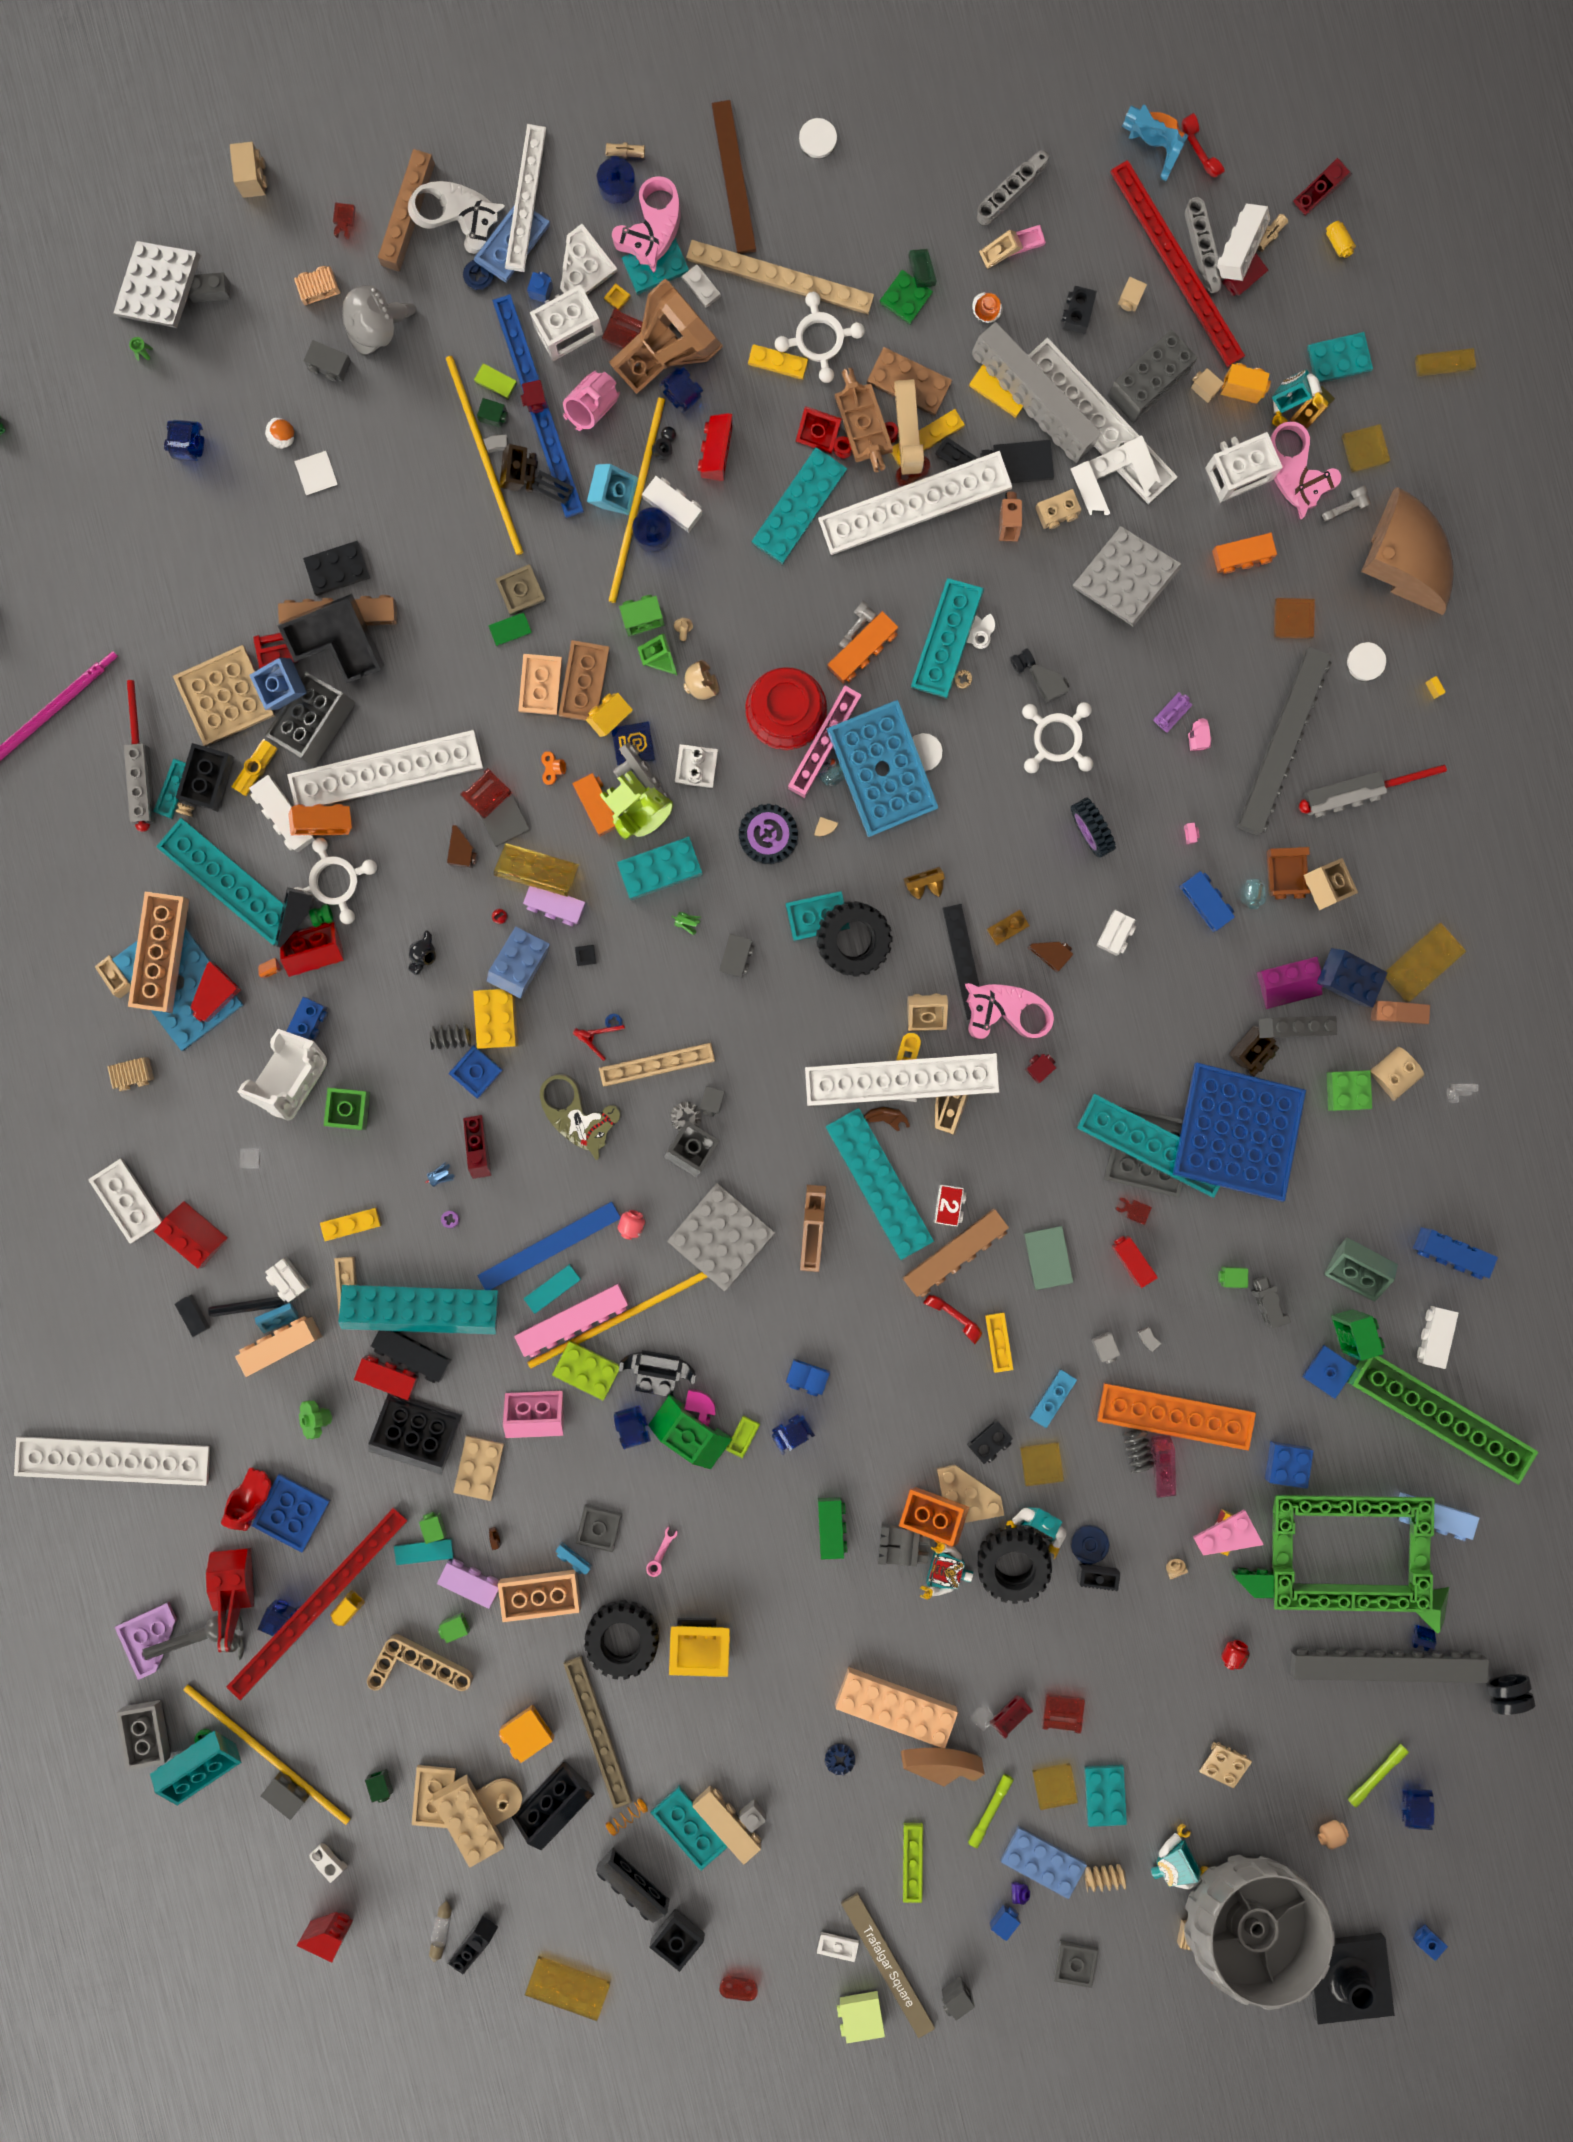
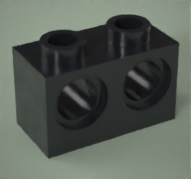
(1082, 310)
(986, 1438)

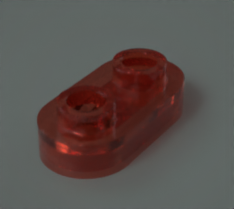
(912, 477)
(738, 1990)

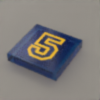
(638, 735)

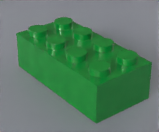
(1358, 1334)

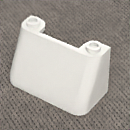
(286, 1076)

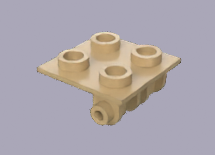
(1225, 1765)

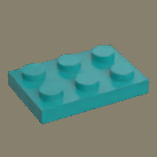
(669, 267)
(1340, 357)
(807, 913)
(1105, 1795)

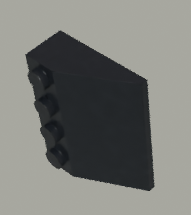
(414, 1433)

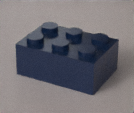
(1352, 977)

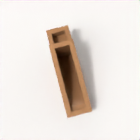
(813, 1228)
(942, 1764)

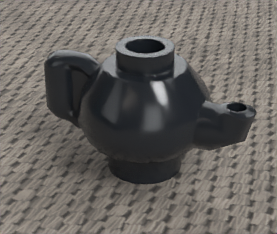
(421, 953)

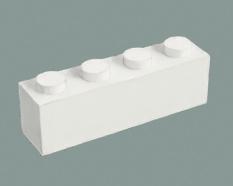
(1243, 242)
(277, 808)

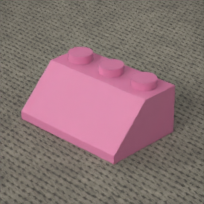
(533, 1414)

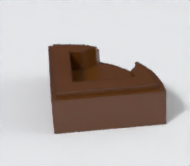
(494, 1538)

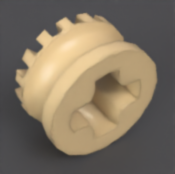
(965, 684)
(185, 810)

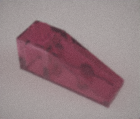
(1164, 1466)

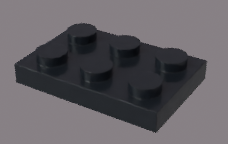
(336, 568)

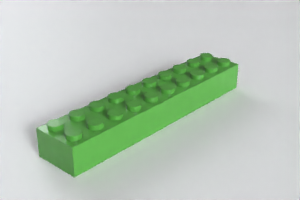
(1443, 1417)

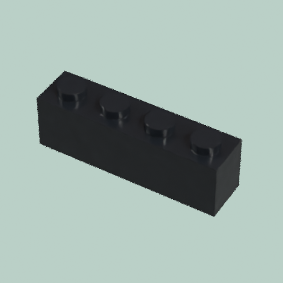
(412, 1354)

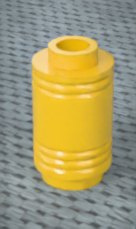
(1340, 239)

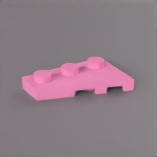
(1228, 1535)

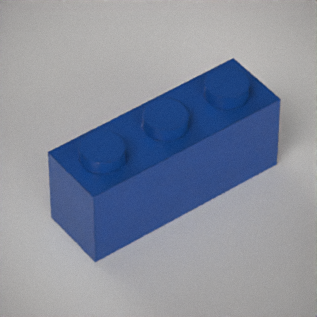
(1207, 901)

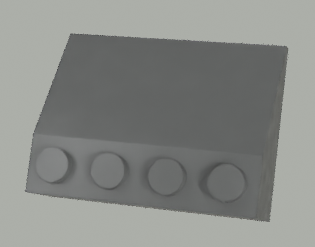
(311, 720)

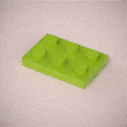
(586, 1370)

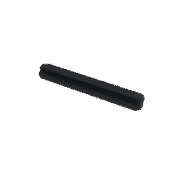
(247, 1306)

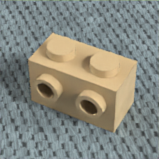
(1058, 509)

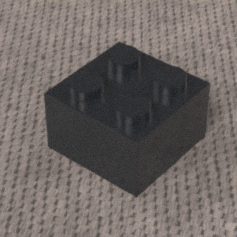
(677, 1940)

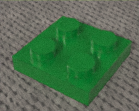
(905, 298)

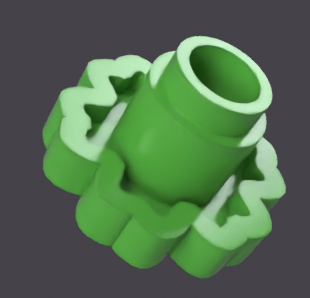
(313, 1419)

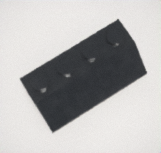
(552, 1806)
(633, 1886)

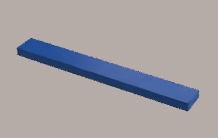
(549, 1246)

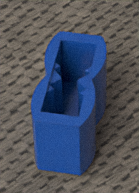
(807, 1377)

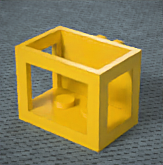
(699, 1651)

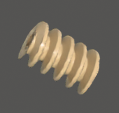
(1105, 1877)

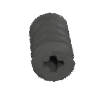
(450, 1036)
(1139, 1450)

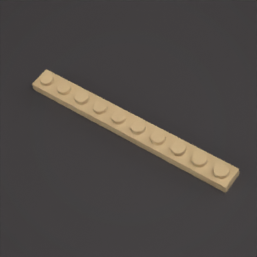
(779, 276)

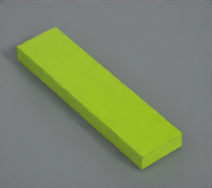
(912, 1862)

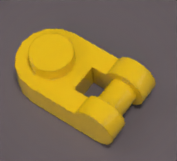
(911, 1043)

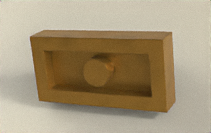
(932, 878)
(1008, 927)

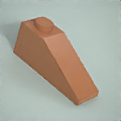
(1400, 1012)

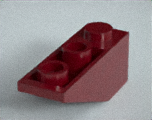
(1322, 186)
(476, 1147)

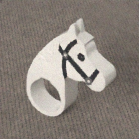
(462, 205)

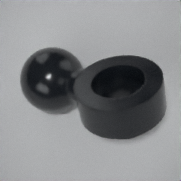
(668, 435)

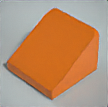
(269, 968)

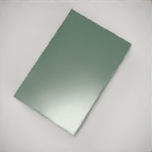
(1048, 1257)

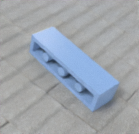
(1450, 1521)

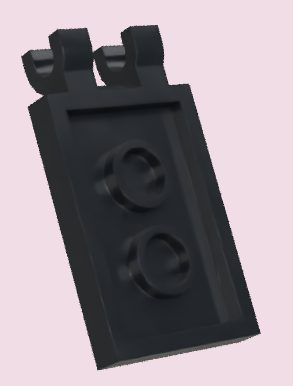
(1026, 460)

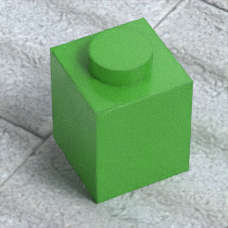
(1233, 1277)
(432, 1527)
(454, 1628)

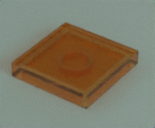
(1294, 618)

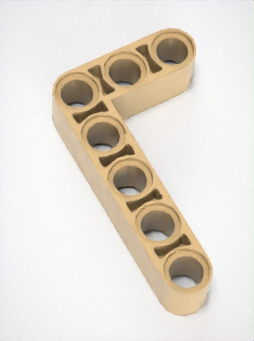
(910, 449)
(418, 1663)

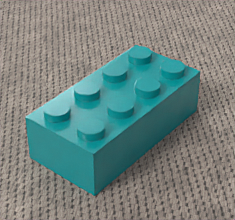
(659, 868)
(195, 1768)

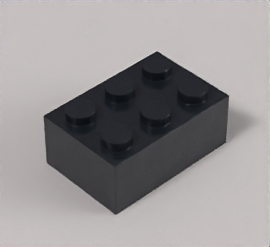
(205, 777)

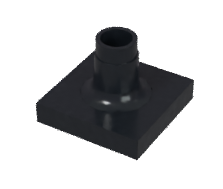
(1356, 1981)

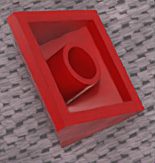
(818, 429)

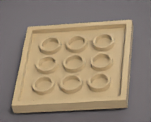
(222, 696)

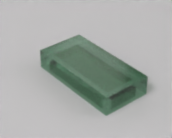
(922, 268)

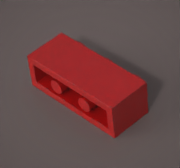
(386, 1377)

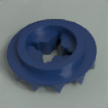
(470, 279)
(840, 1750)

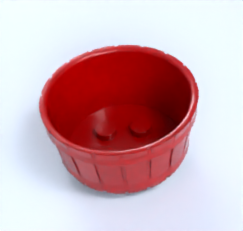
(786, 708)

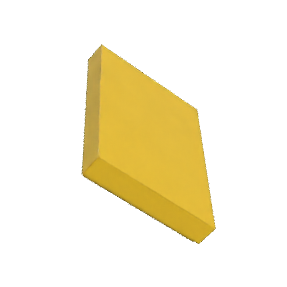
(991, 389)

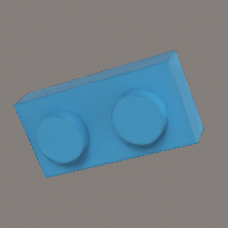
(276, 1318)
(579, 1564)

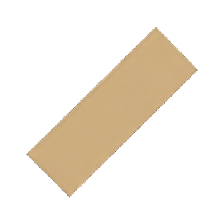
(345, 1274)

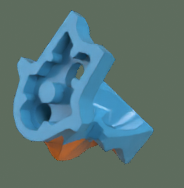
(1156, 130)

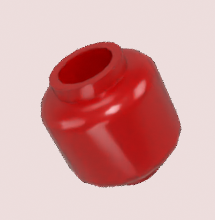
(1235, 1654)

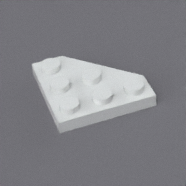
(584, 262)

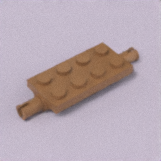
(863, 421)

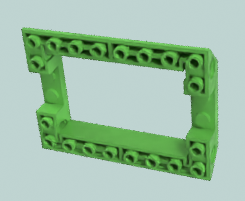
(1413, 1597)

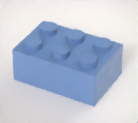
(518, 962)

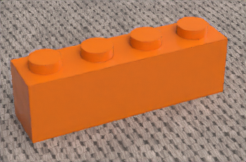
(863, 647)

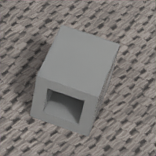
(1106, 1347)
(752, 1816)

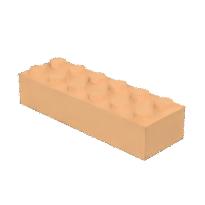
(158, 952)
(896, 1707)

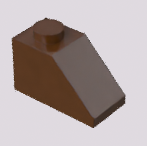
(461, 851)
(1052, 953)

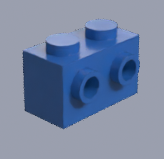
(307, 1019)

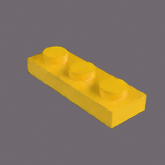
(778, 361)
(350, 1224)
(999, 1342)

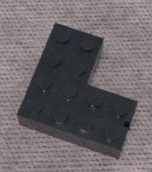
(336, 627)

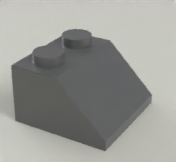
(691, 1148)

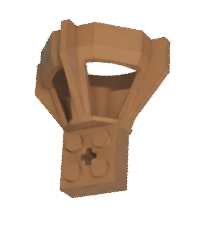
(658, 345)

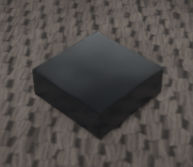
(585, 955)

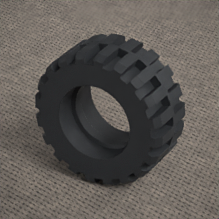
(875, 952)
(1014, 1587)
(621, 1665)

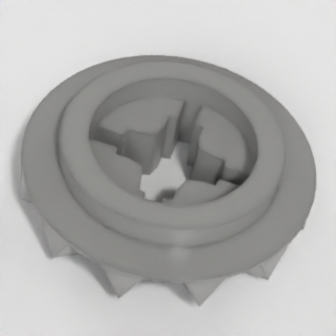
(689, 1108)

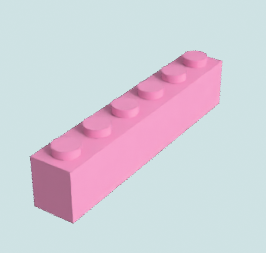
(822, 745)
(571, 1320)

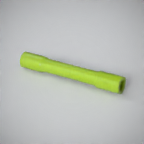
(1363, 1791)
(980, 1831)

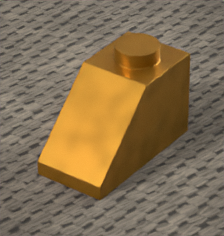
(1309, 412)

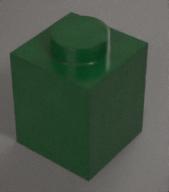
(492, 413)
(379, 1786)

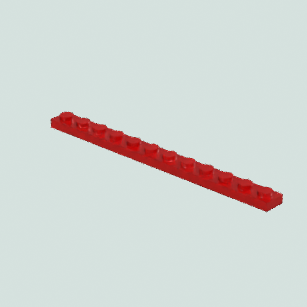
(1177, 263)
(316, 1604)

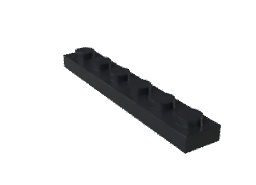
(961, 951)

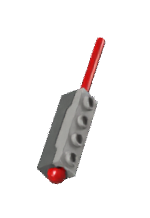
(138, 771)
(1356, 791)

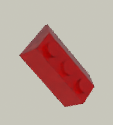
(716, 447)
(311, 949)
(191, 1235)
(325, 1935)

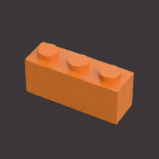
(1244, 553)
(599, 812)
(320, 820)

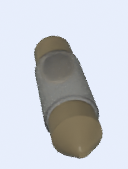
(440, 1932)

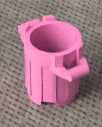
(590, 400)

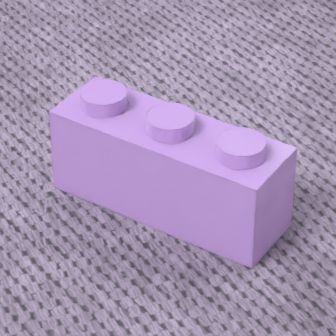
(555, 905)
(469, 1583)

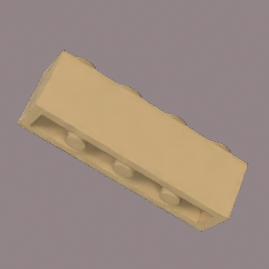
(727, 1825)

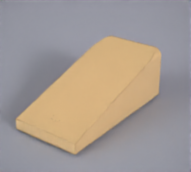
(1001, 248)
(113, 977)

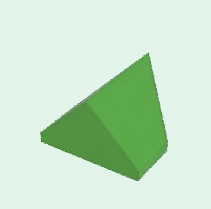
(657, 654)
(1436, 1618)

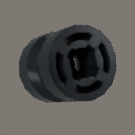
(1022, 661)

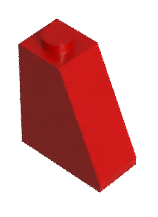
(213, 992)
(1134, 1261)

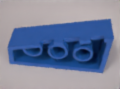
(1454, 1252)

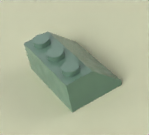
(1361, 1269)

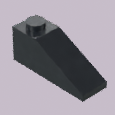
(294, 911)

